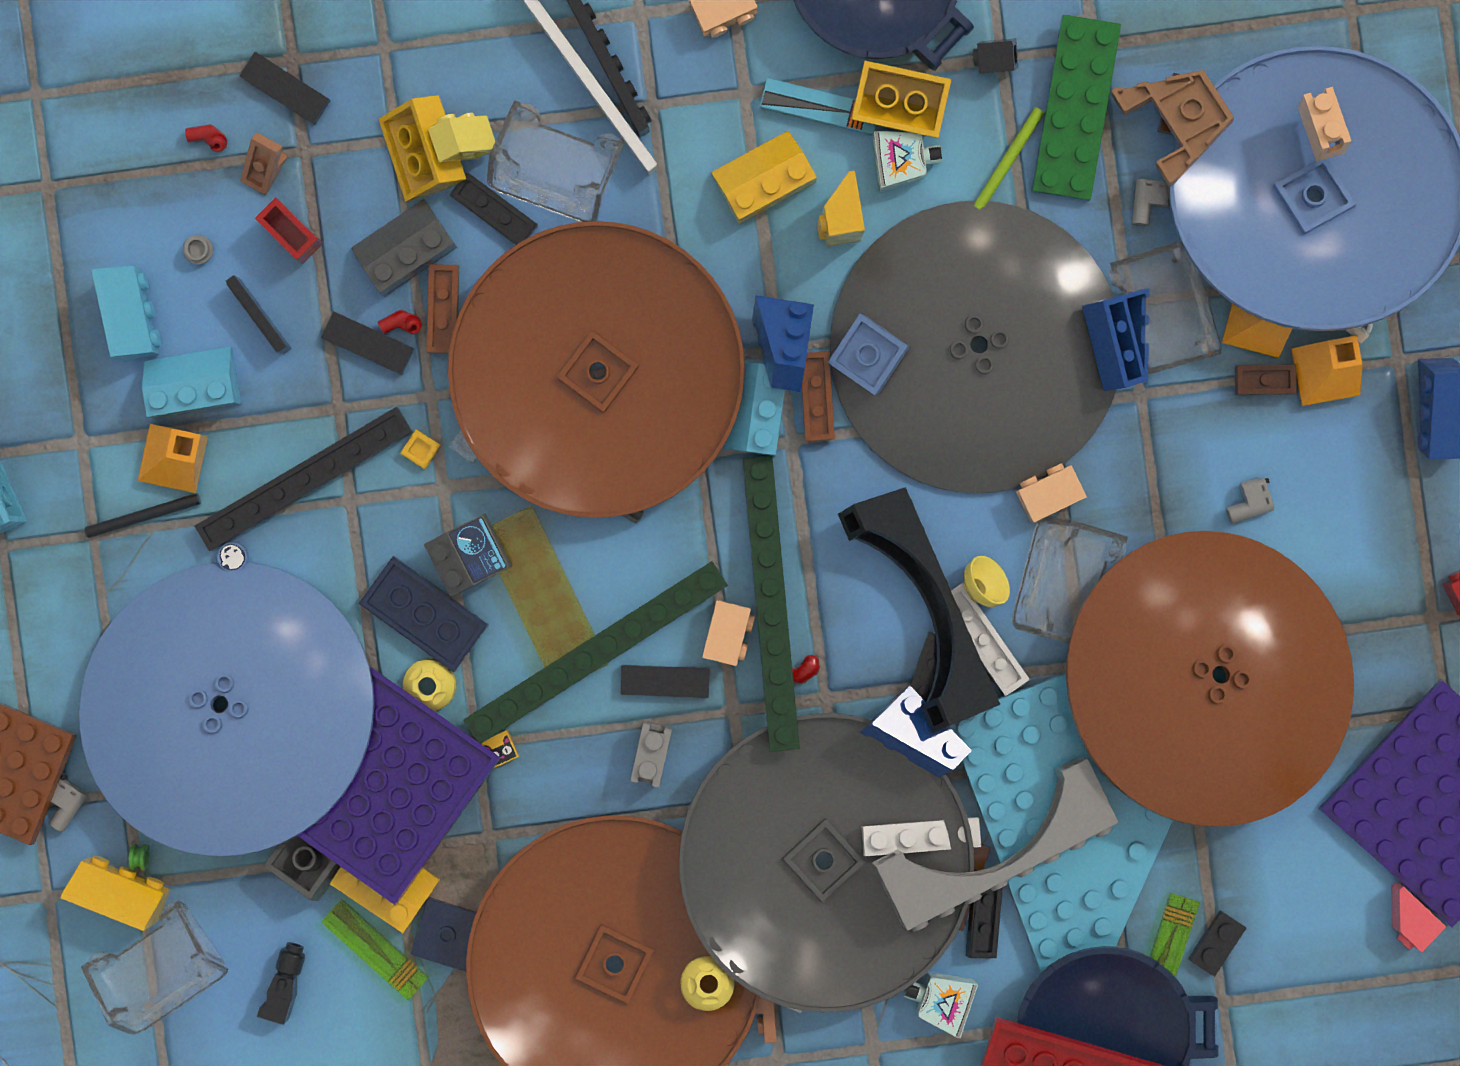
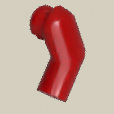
(209, 135)
(402, 320)
(806, 670)

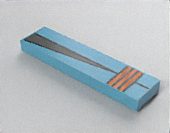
(812, 105)

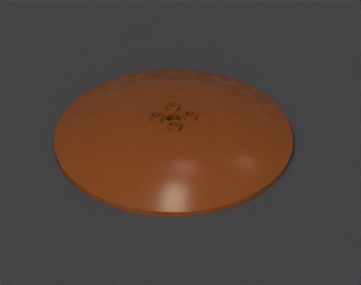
(581, 301)
(1149, 693)
(545, 945)

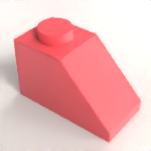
(1413, 920)

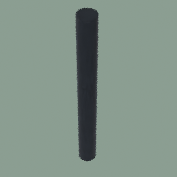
(142, 515)

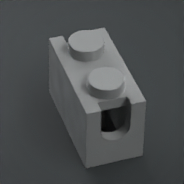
(651, 753)

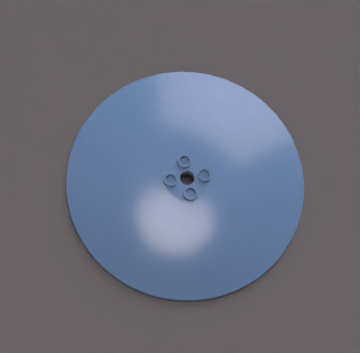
(1384, 207)
(291, 720)

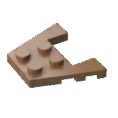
(1190, 111)

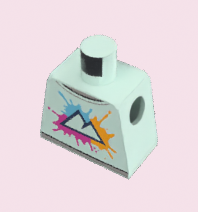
(902, 158)
(944, 1001)

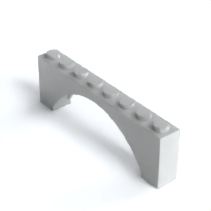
(1074, 815)

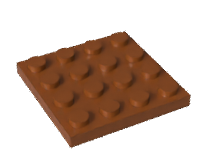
(30, 770)

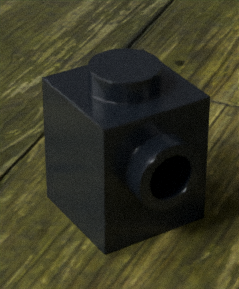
(996, 56)

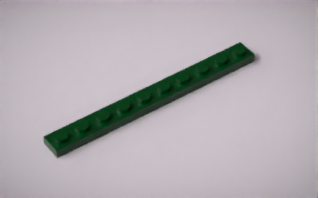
(770, 604)
(595, 652)

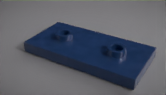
(423, 614)
(444, 934)

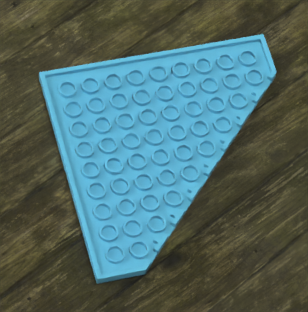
(1012, 773)

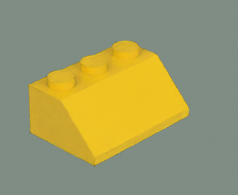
(901, 99)
(413, 150)
(764, 177)
(842, 215)
(116, 893)
(398, 915)

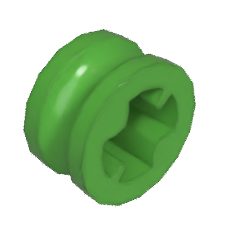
(139, 857)

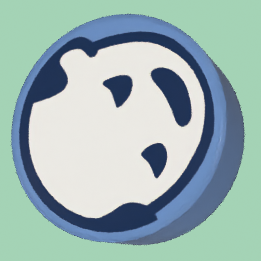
(232, 556)

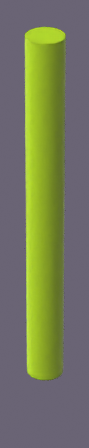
(1009, 158)

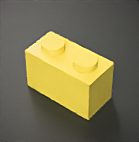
(462, 137)

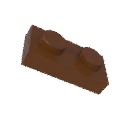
(1265, 379)

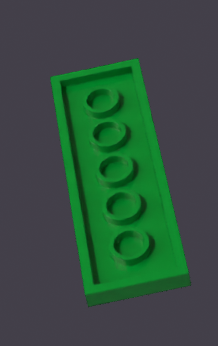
(1076, 107)

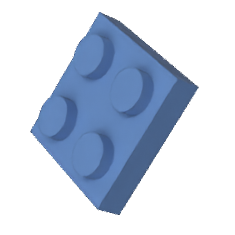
(868, 354)

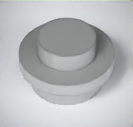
(198, 249)

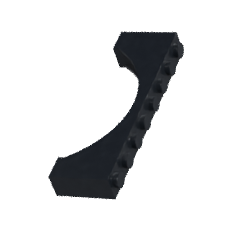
(895, 530)

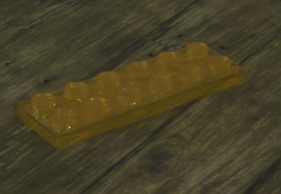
(541, 588)

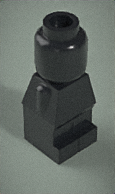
(283, 987)

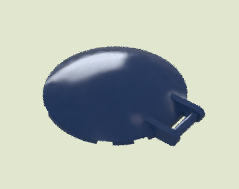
(885, 26)
(1122, 1005)

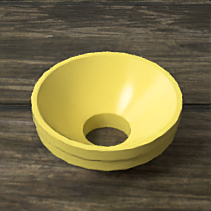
(990, 580)
(442, 676)
(691, 988)

